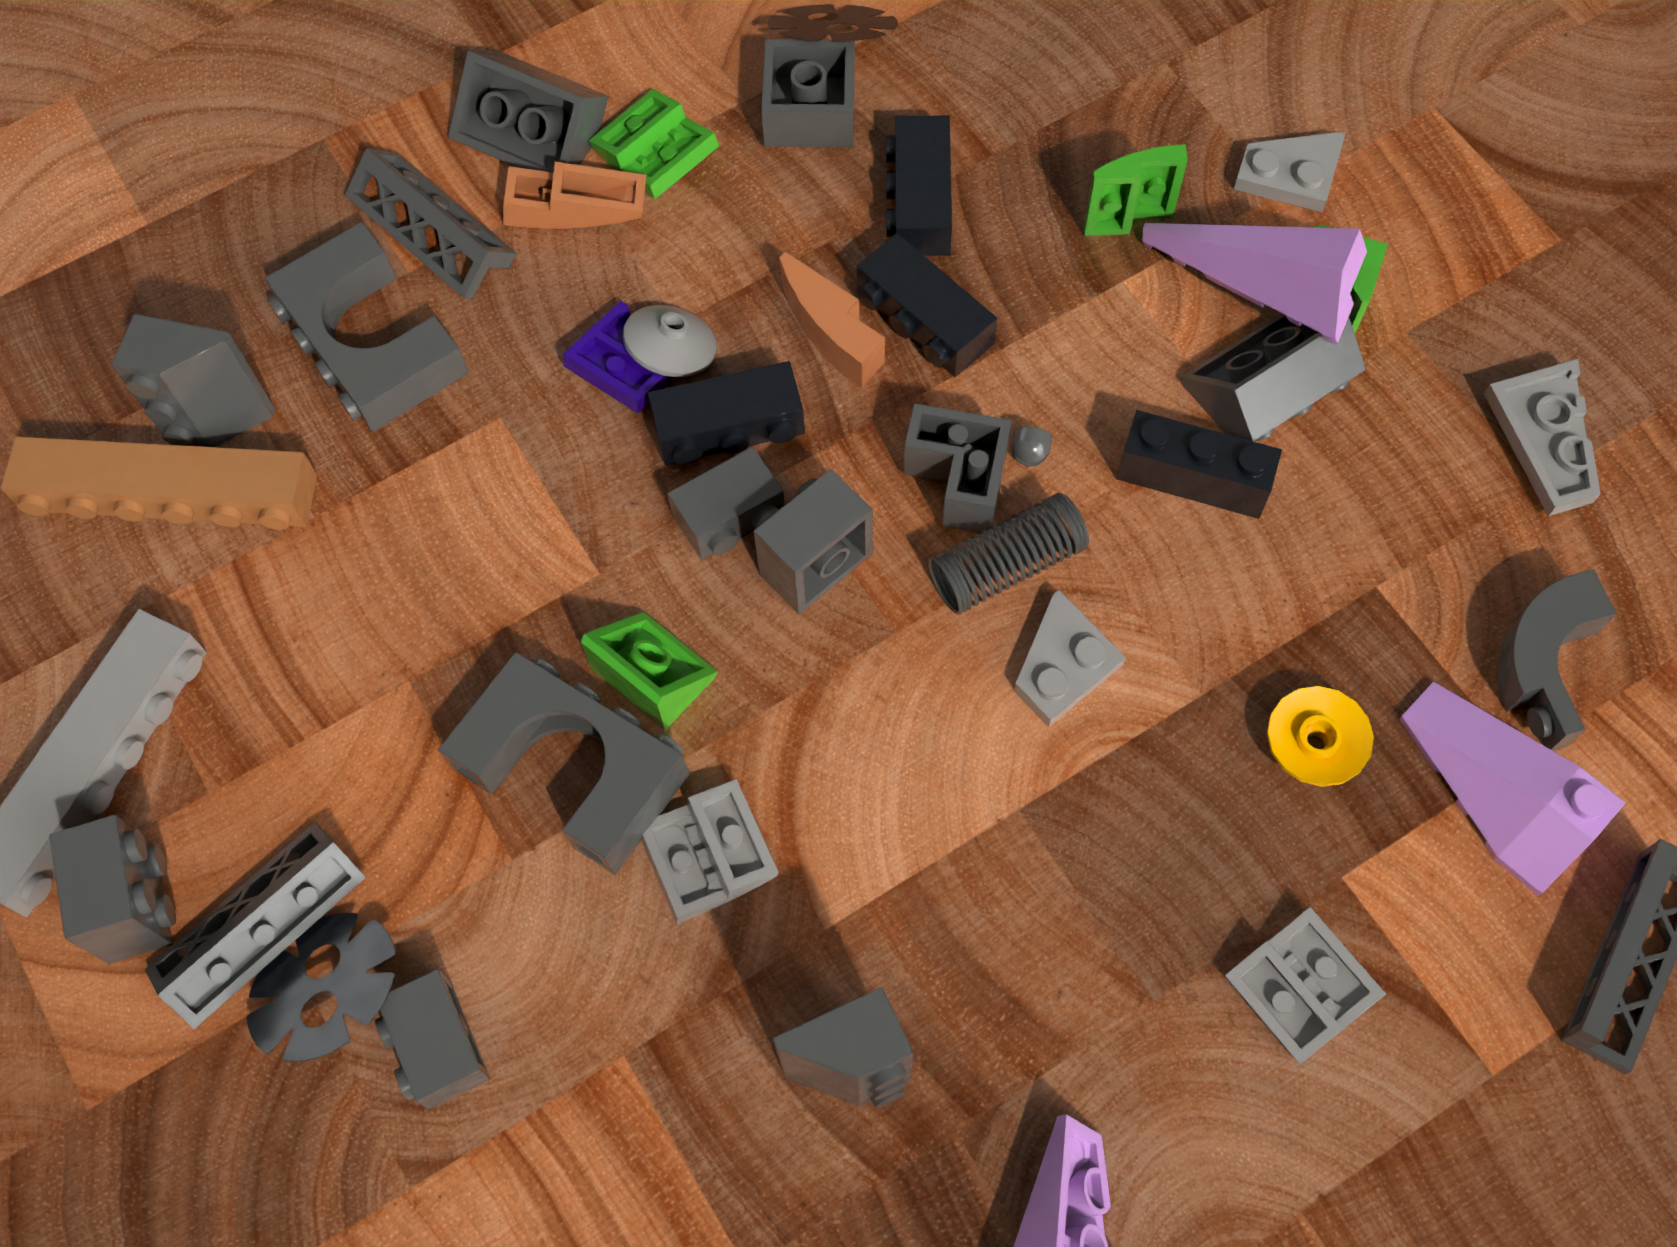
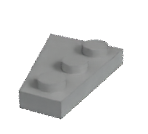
(1548, 434)

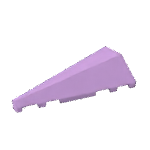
(1290, 269)

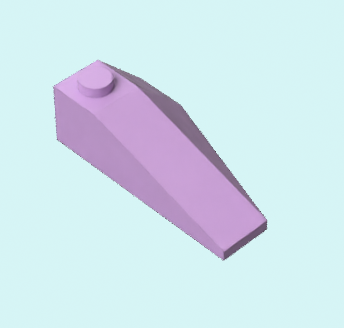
(1519, 793)
(1068, 1191)

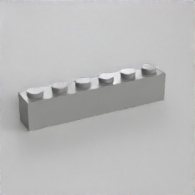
(91, 751)

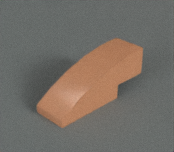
(572, 197)
(832, 321)

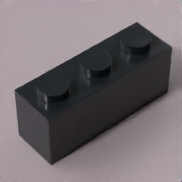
(920, 183)
(925, 305)
(727, 413)
(1199, 464)

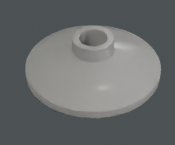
(669, 341)

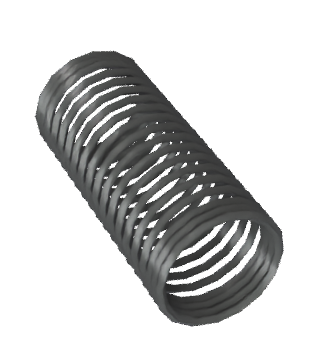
(954, 583)

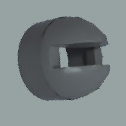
(1031, 445)

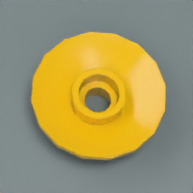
(1331, 718)

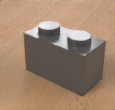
(725, 503)
(430, 1041)

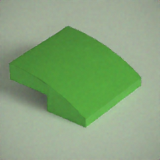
(654, 141)
(1135, 188)

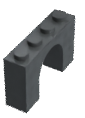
(376, 380)
(531, 703)

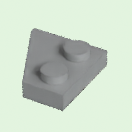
(1291, 169)
(1065, 661)

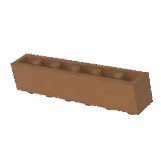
(160, 482)

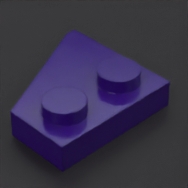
(607, 365)

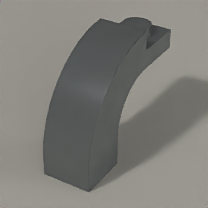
(1529, 654)

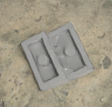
(708, 852)
(1305, 985)

